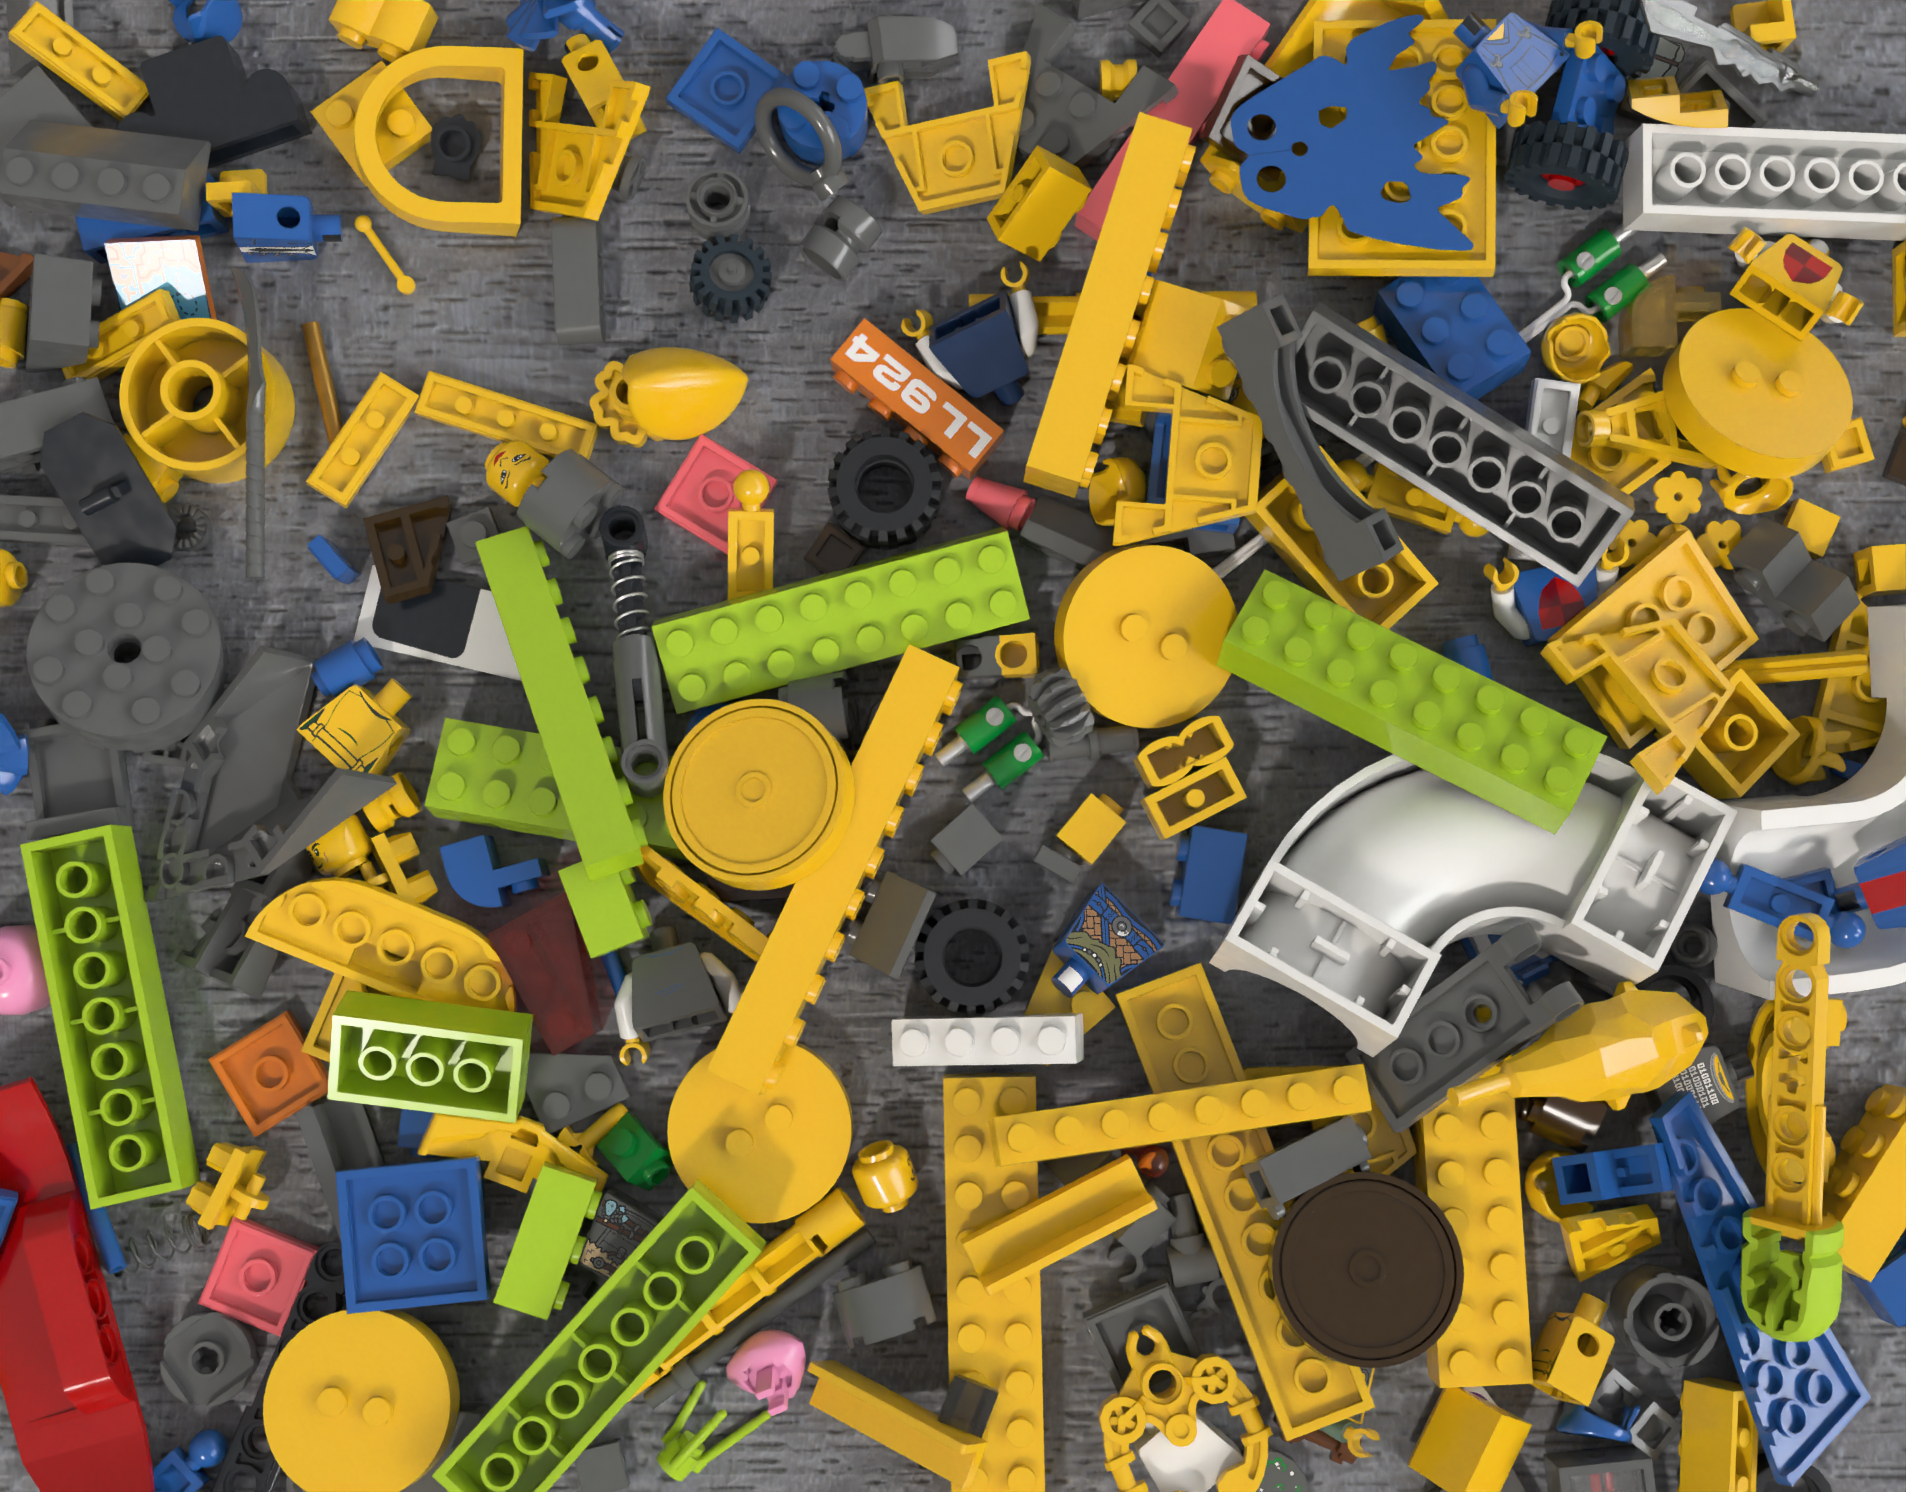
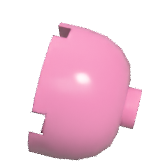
(21, 971)

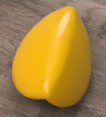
(681, 391)

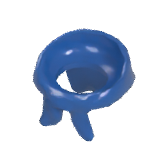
(215, 19)
(1577, 1421)

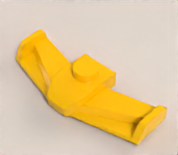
(512, 1149)

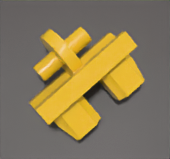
(388, 855)
(237, 1188)

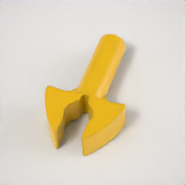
(594, 1133)

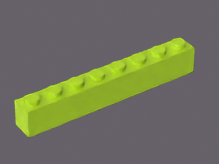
(560, 705)

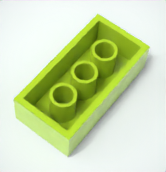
(429, 1056)

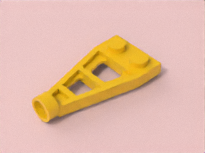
(1618, 429)

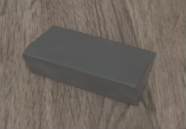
(1706, 77)

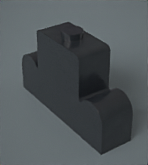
(206, 96)

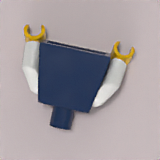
(984, 344)

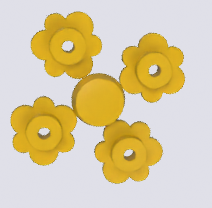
(1677, 511)

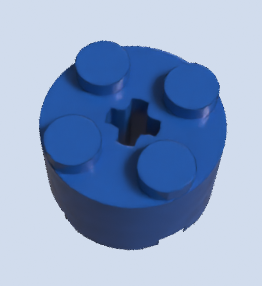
(835, 91)

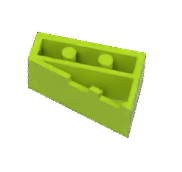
(548, 1241)

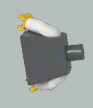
(672, 993)

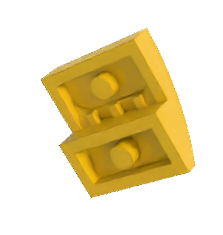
(1662, 101)

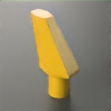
(1604, 385)

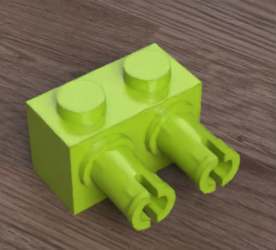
(606, 909)

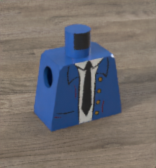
(281, 227)

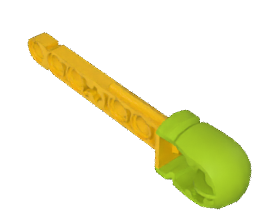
(1787, 1291)

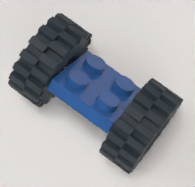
(1575, 154)

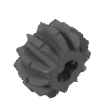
(1059, 706)

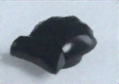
(455, 147)

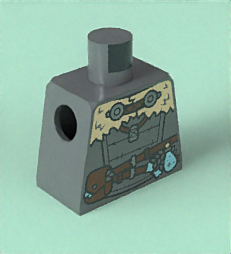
(614, 1234)

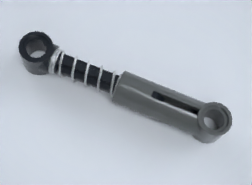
(635, 654)

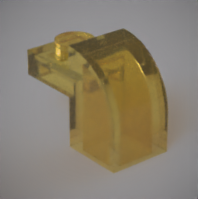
(1651, 318)

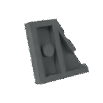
(573, 1086)

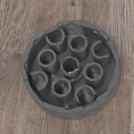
(118, 611)

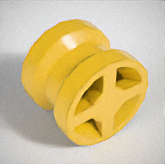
(1115, 77)

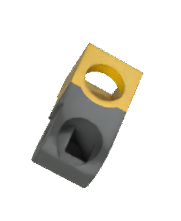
(998, 657)

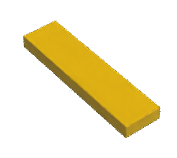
(503, 417)

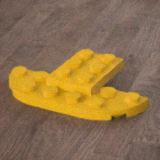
(382, 948)

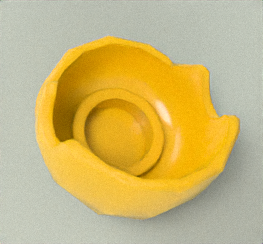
(1575, 348)
(1118, 482)
(1543, 1192)

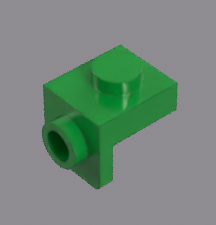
(636, 1153)

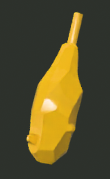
(1602, 1051)

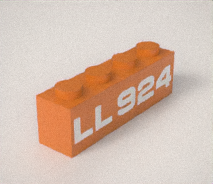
(915, 399)

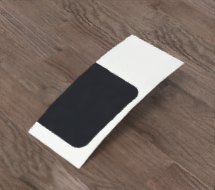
(446, 626)

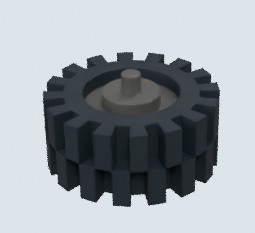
(730, 278)

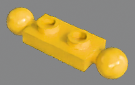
(1406, 500)
(750, 537)

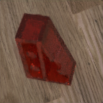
(551, 972)

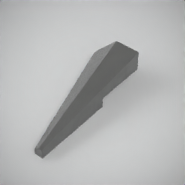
(224, 950)

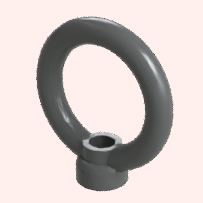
(826, 177)

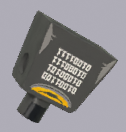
(1710, 1082)

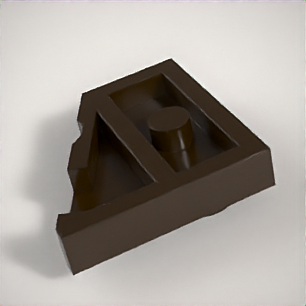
(408, 547)

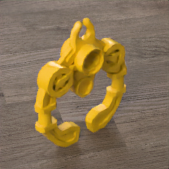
(1174, 1412)

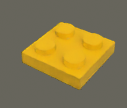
(398, 131)

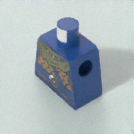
(1101, 944)

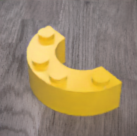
(1759, 1087)

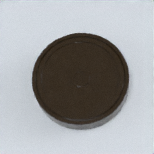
(1366, 1270)

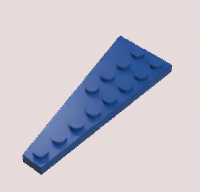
(1794, 1389)

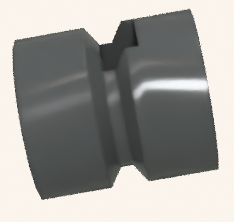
(841, 237)

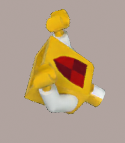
(1791, 282)

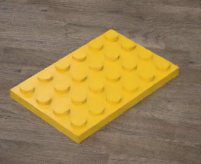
(1459, 148)

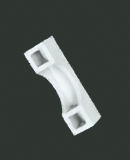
(988, 1040)

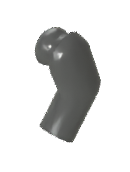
(1558, 974)

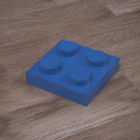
(723, 89)

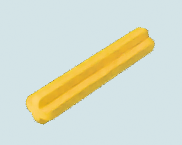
(1804, 666)

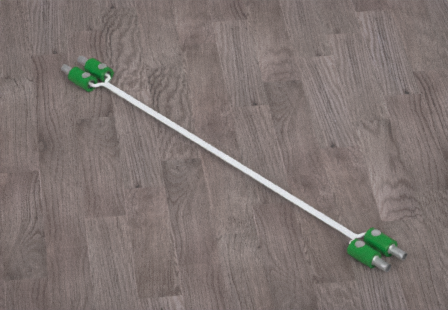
(1575, 269)

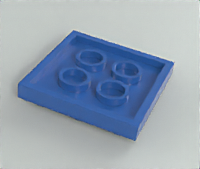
(413, 1234)

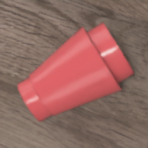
(1001, 502)

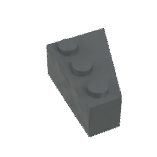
(34, 412)

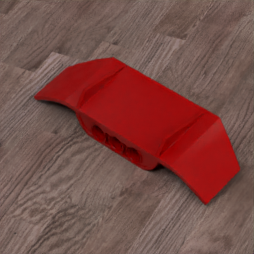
(58, 1329)

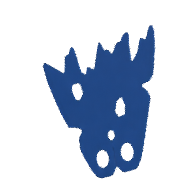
(1360, 154)

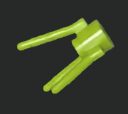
(685, 1450)

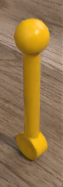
(405, 284)

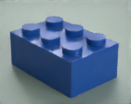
(1453, 331)

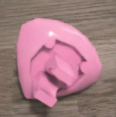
(769, 1367)

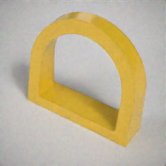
(455, 62)

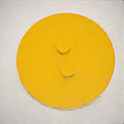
(1756, 395)
(1145, 634)
(759, 794)
(768, 1150)
(361, 1403)

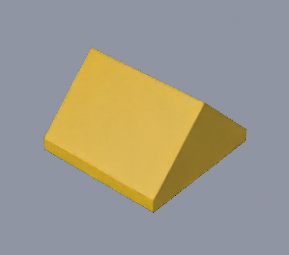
(1468, 1443)

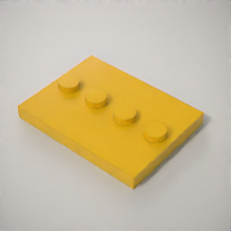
(1663, 586)

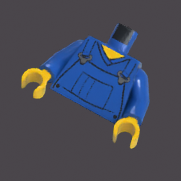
(1515, 62)

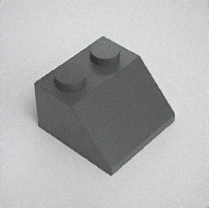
(61, 313)
(891, 923)

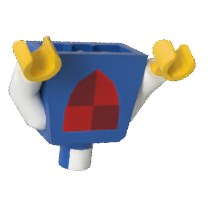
(1540, 602)

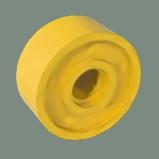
(161, 390)

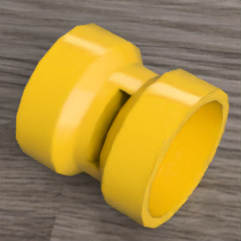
(393, 804)

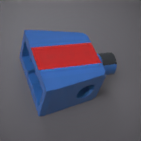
(1879, 886)

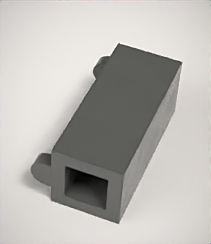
(1307, 1163)

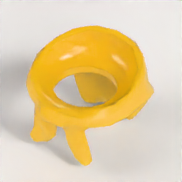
(1767, 498)
(1799, 770)

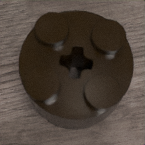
(1562, 1119)

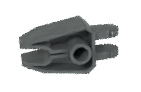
(898, 48)

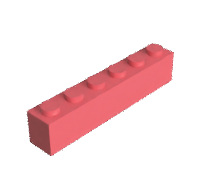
(1199, 82)

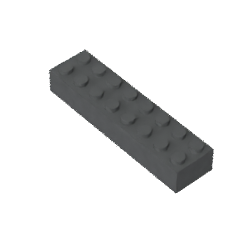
(1456, 447)

